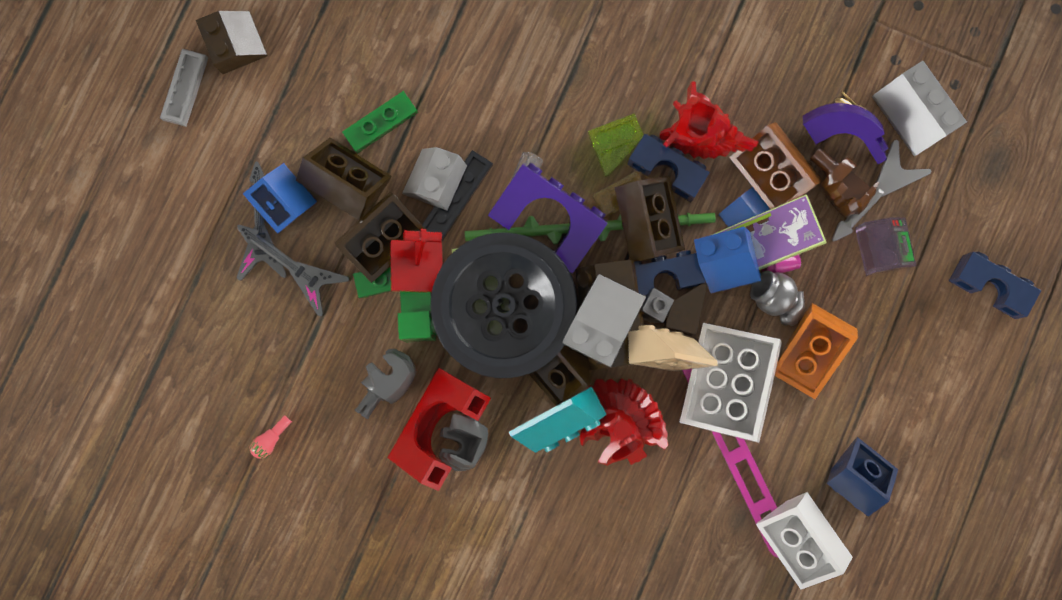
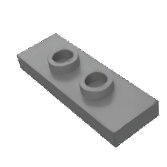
(184, 87)

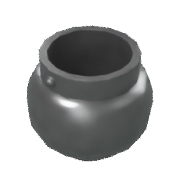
(774, 293)

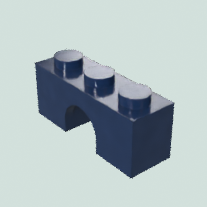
(688, 174)
(682, 268)
(1015, 293)

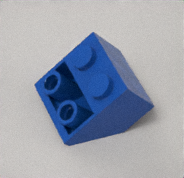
(279, 198)

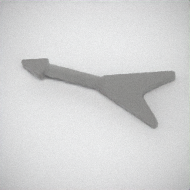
(890, 179)

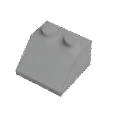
(435, 177)

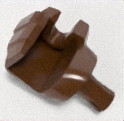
(842, 186)

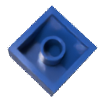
(728, 259)

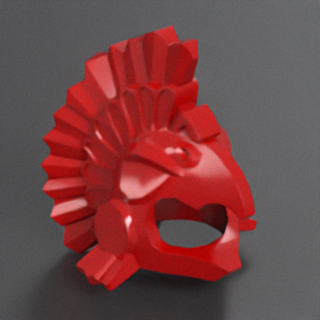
(704, 129)
(629, 422)

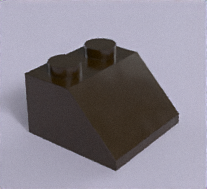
(231, 39)

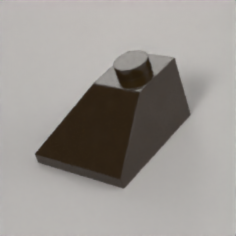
(564, 375)

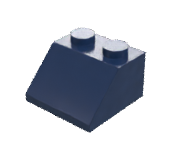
(863, 477)

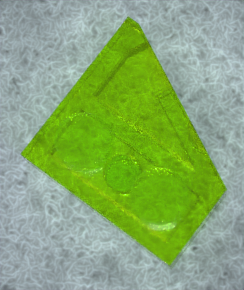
(615, 141)

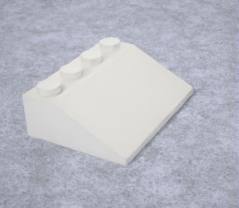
(738, 390)

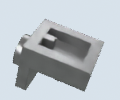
(656, 306)

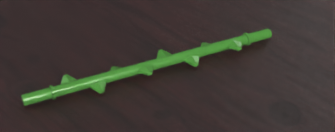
(555, 231)

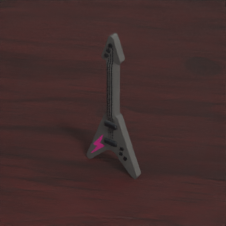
(253, 253)
(306, 276)

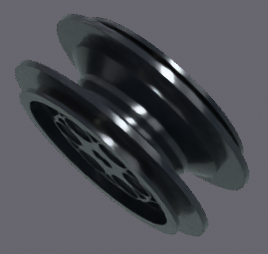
(467, 332)

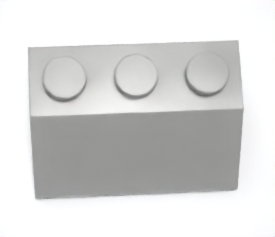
(919, 108)

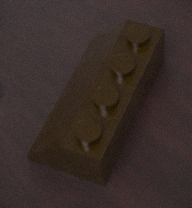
(622, 273)

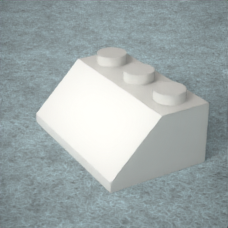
(805, 541)

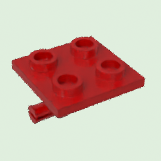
(416, 261)

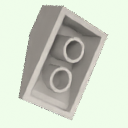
(604, 320)

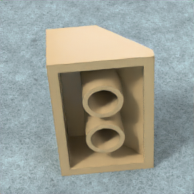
(667, 350)

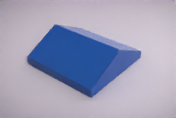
(744, 208)

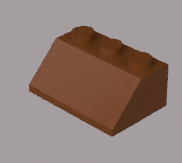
(776, 167)

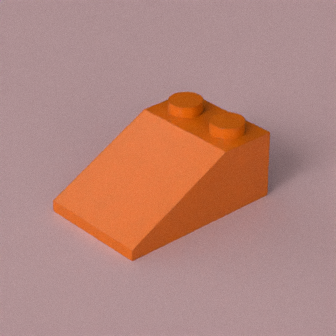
(815, 350)

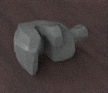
(385, 386)
(472, 442)

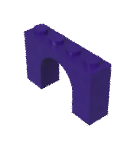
(528, 186)

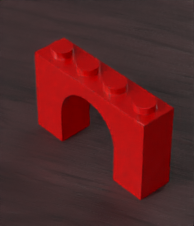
(413, 448)

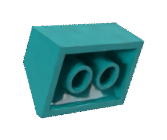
(561, 422)

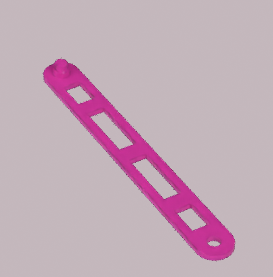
(735, 456)

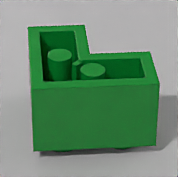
(415, 318)

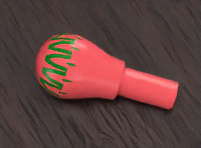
(264, 444)

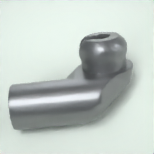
(792, 317)

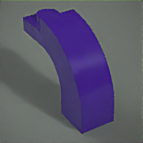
(849, 119)

